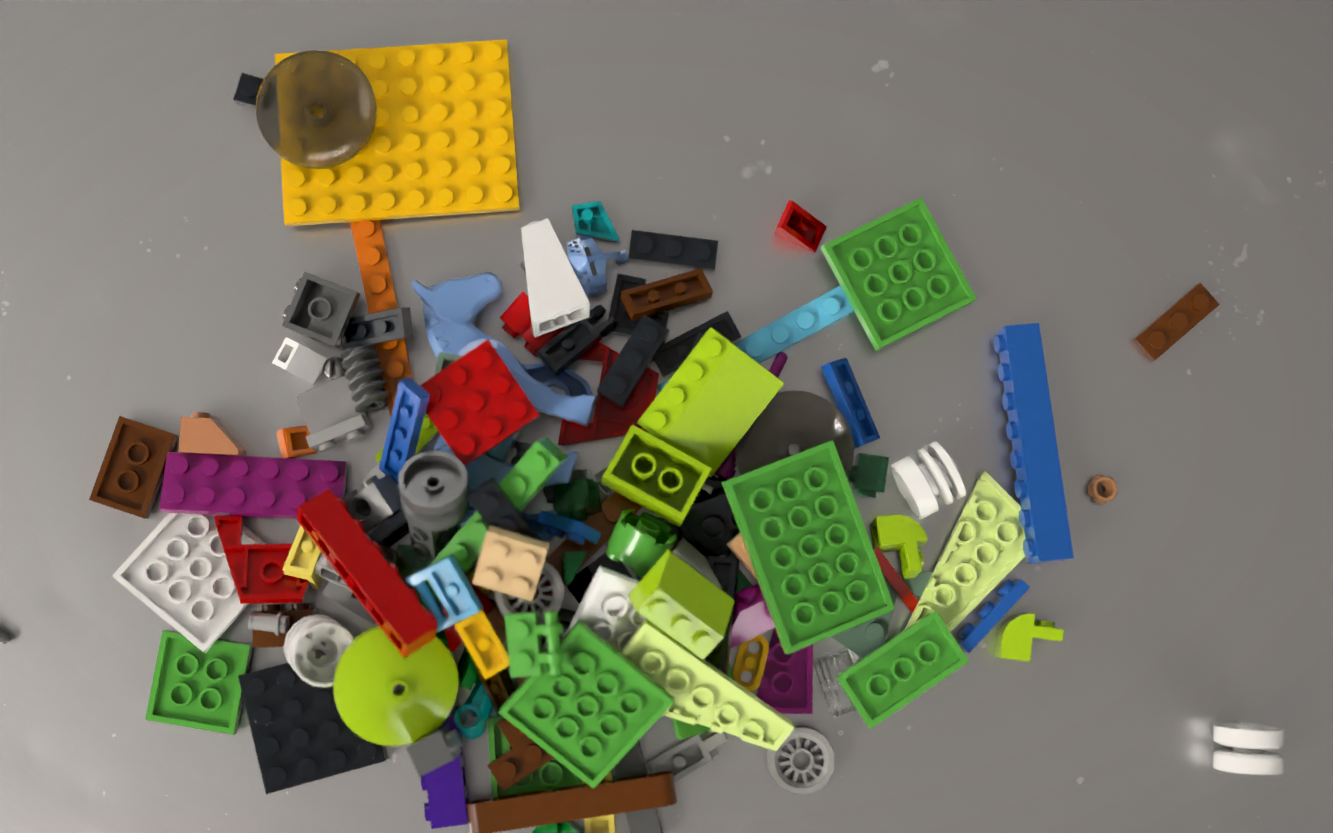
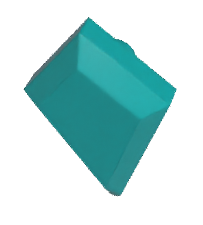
(593, 221)

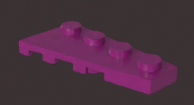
(787, 679)

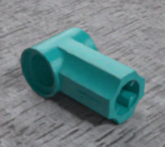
(477, 706)

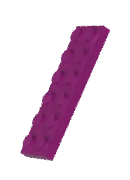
(246, 484)

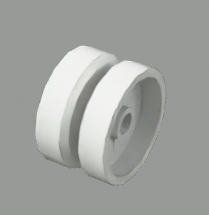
(1247, 751)

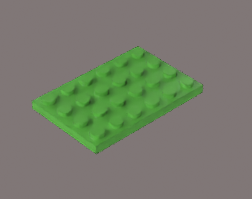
(808, 546)

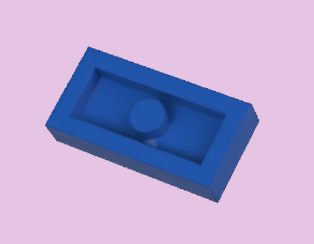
(575, 531)

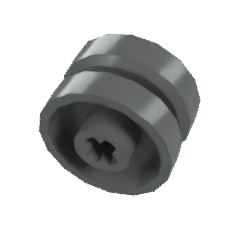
(434, 490)

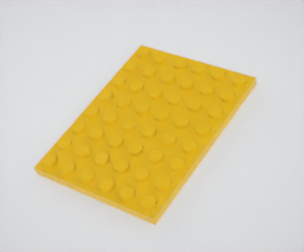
(436, 143)

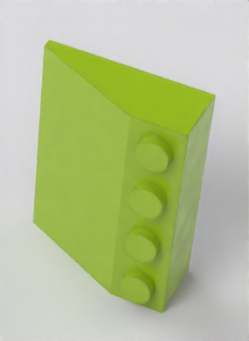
(711, 400)

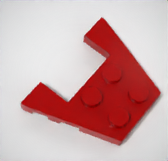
(608, 418)
(258, 567)

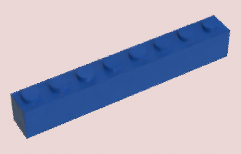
(1033, 444)

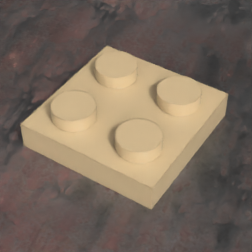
(510, 563)

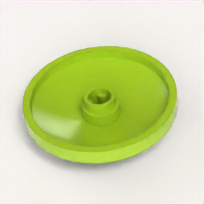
(366, 684)

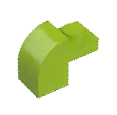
(900, 535)
(1017, 632)

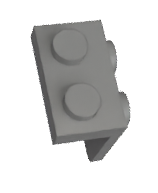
(331, 415)

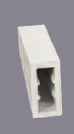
(552, 285)

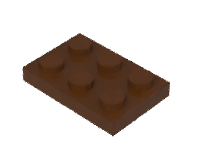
(133, 467)

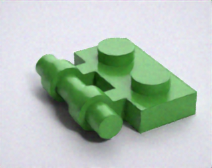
(526, 647)

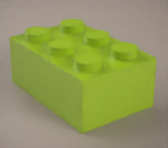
(655, 475)

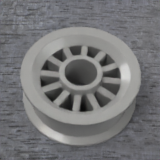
(556, 587)
(826, 768)

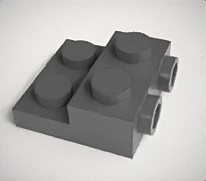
(320, 309)

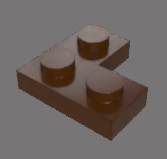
(520, 760)

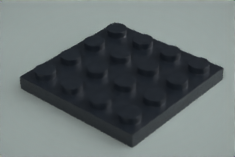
(300, 730)

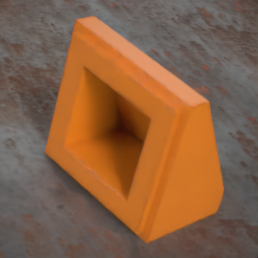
(293, 442)

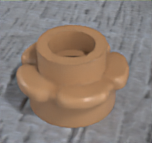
(1109, 485)

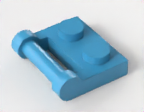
(451, 589)

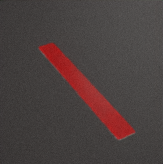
(895, 580)

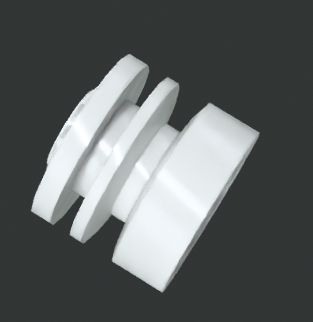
(923, 482)
(319, 666)

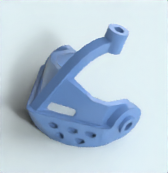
(593, 285)

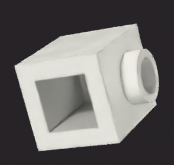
(299, 360)

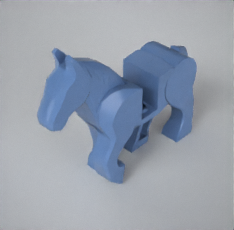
(449, 322)

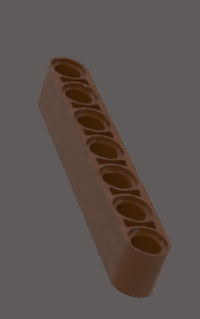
(572, 803)

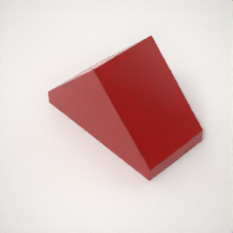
(800, 227)

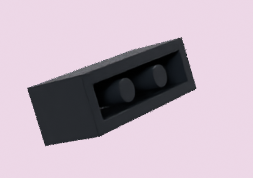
(633, 361)

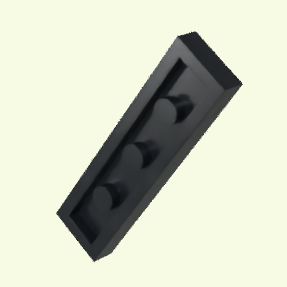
(726, 571)

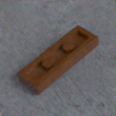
(666, 294)
(1175, 322)

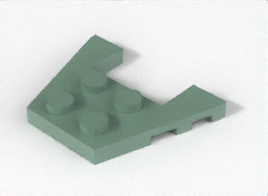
(873, 633)

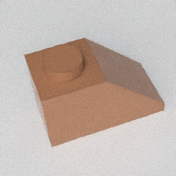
(207, 436)

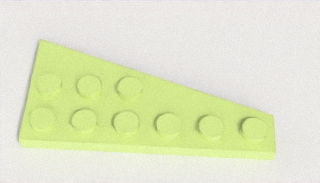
(977, 554)
(704, 692)

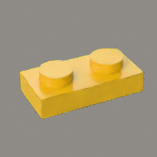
(483, 644)

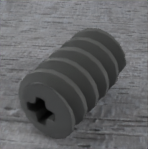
(364, 379)

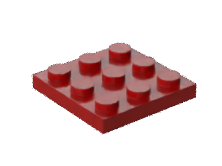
(477, 403)

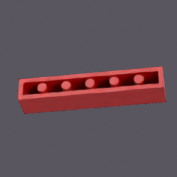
(367, 572)

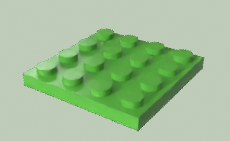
(898, 273)
(590, 710)

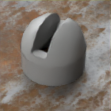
(327, 368)

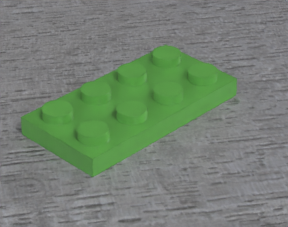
(902, 669)

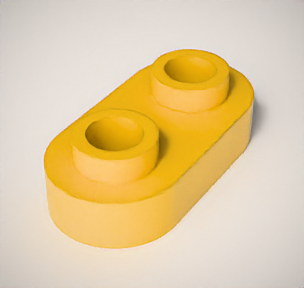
(751, 662)

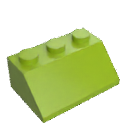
(683, 604)

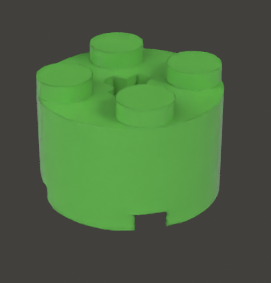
(639, 541)

